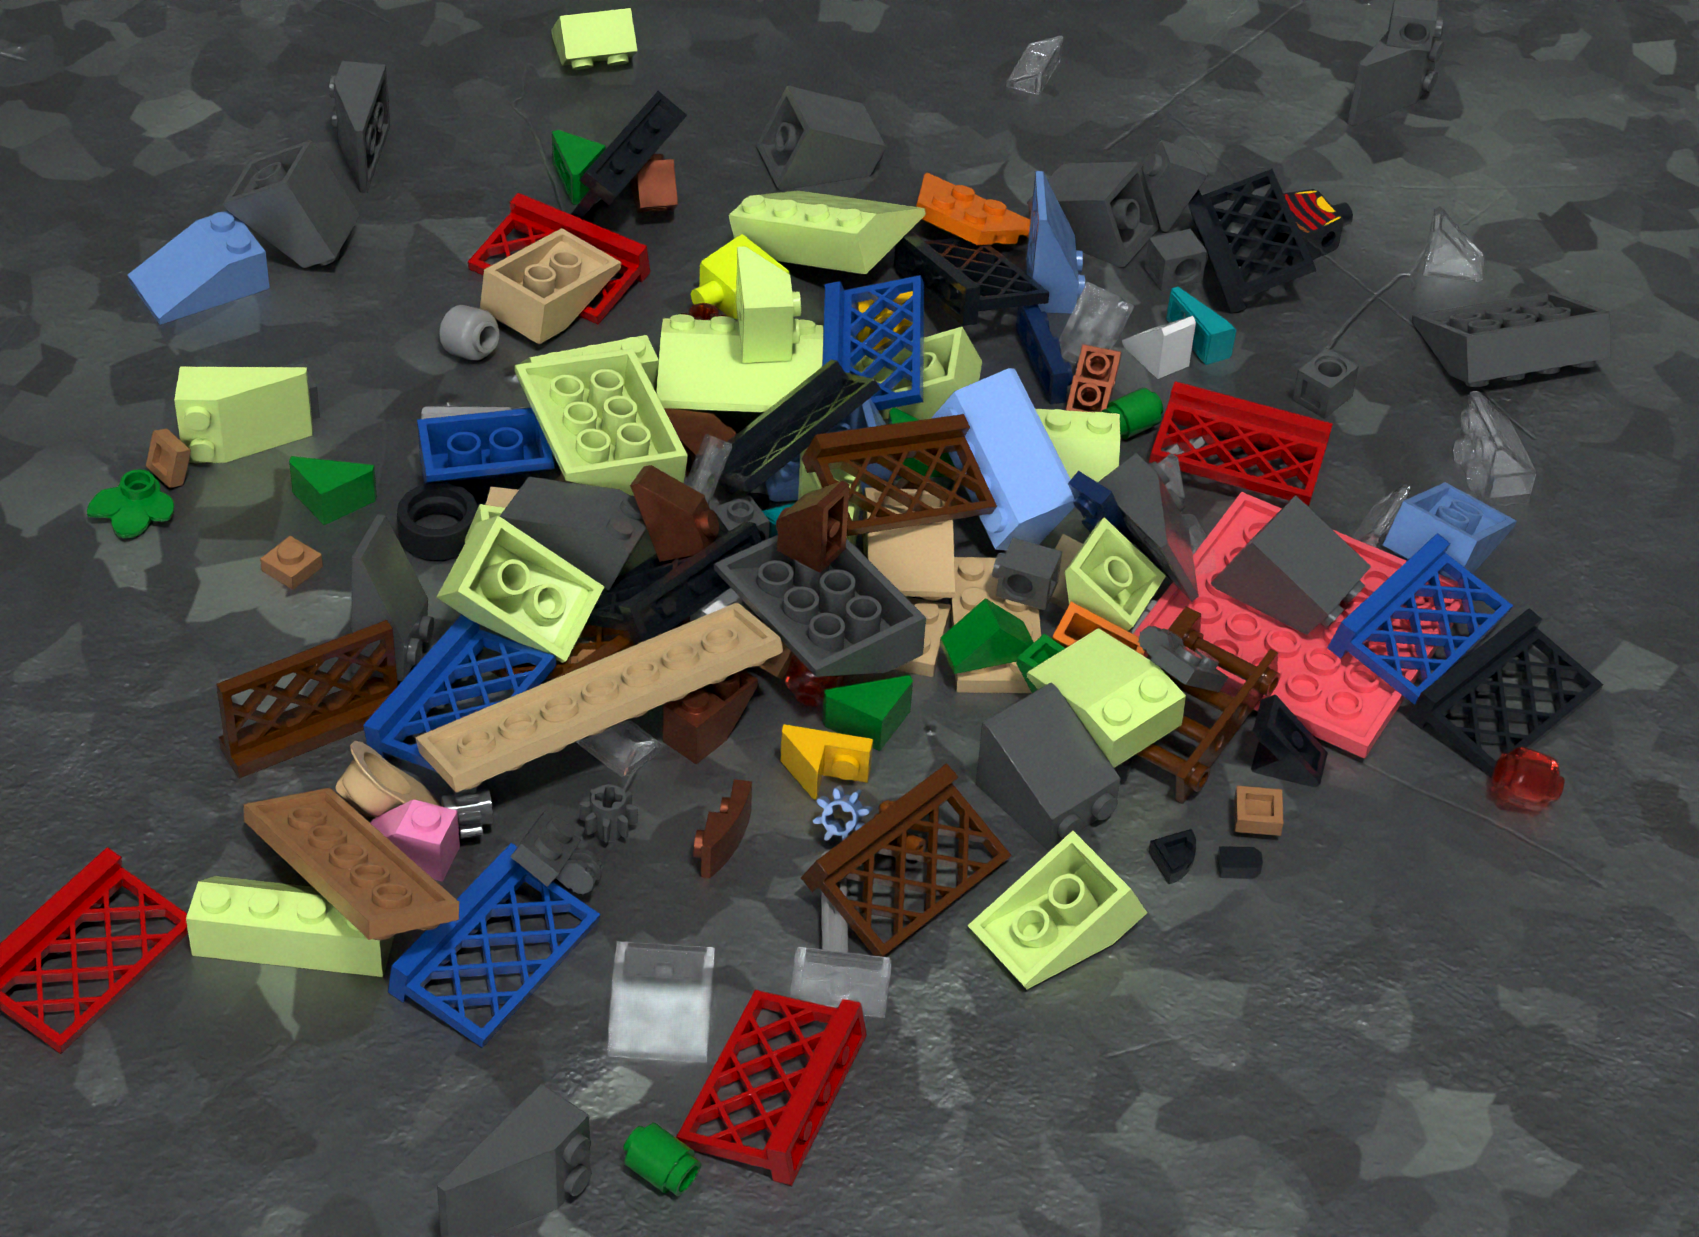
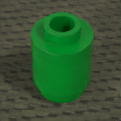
(1137, 411)
(661, 1159)

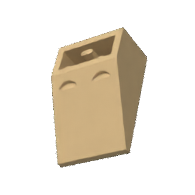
(913, 557)

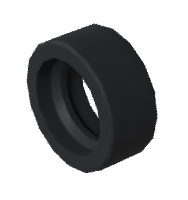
(428, 500)

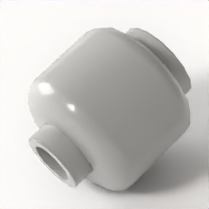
(469, 332)

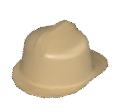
(376, 785)

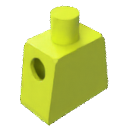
(719, 275)

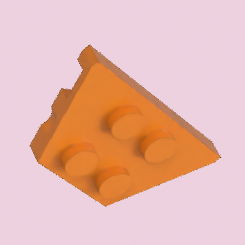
(969, 215)

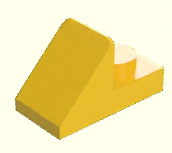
(819, 753)

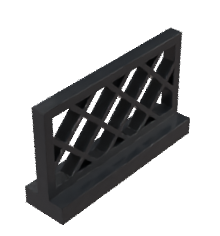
(629, 152)
(1223, 256)
(966, 276)
(792, 424)
(667, 592)
(1487, 663)

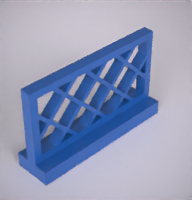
(844, 322)
(1389, 603)
(431, 685)
(478, 903)

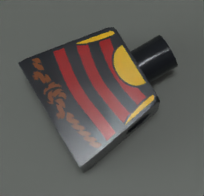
(1317, 221)

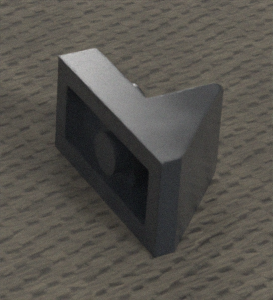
(1286, 746)

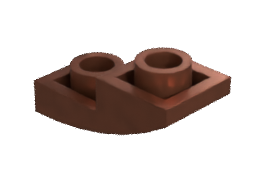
(1093, 379)
(724, 829)

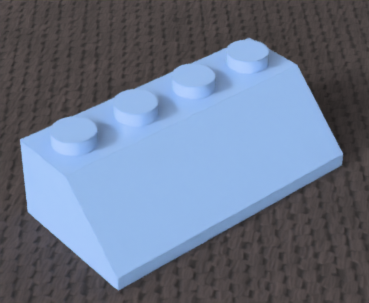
(1013, 458)

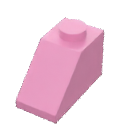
(424, 834)

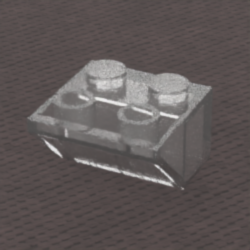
(1493, 455)
(661, 1002)

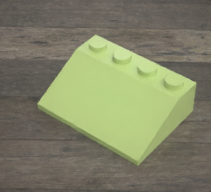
(823, 228)
(705, 368)
(602, 418)

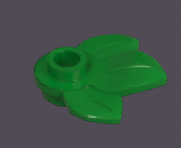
(132, 504)

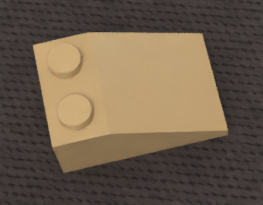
(546, 284)

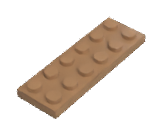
(351, 863)

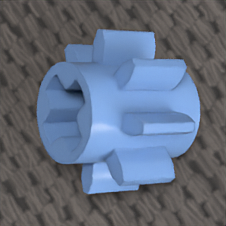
(849, 803)

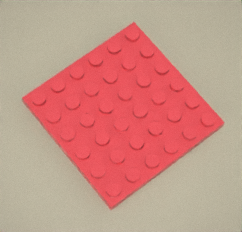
(1327, 694)

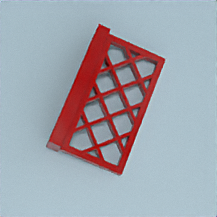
(542, 220)
(1245, 425)
(60, 916)
(809, 1101)

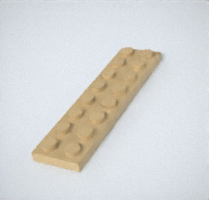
(597, 696)

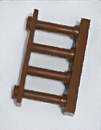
(1259, 681)

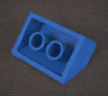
(482, 446)

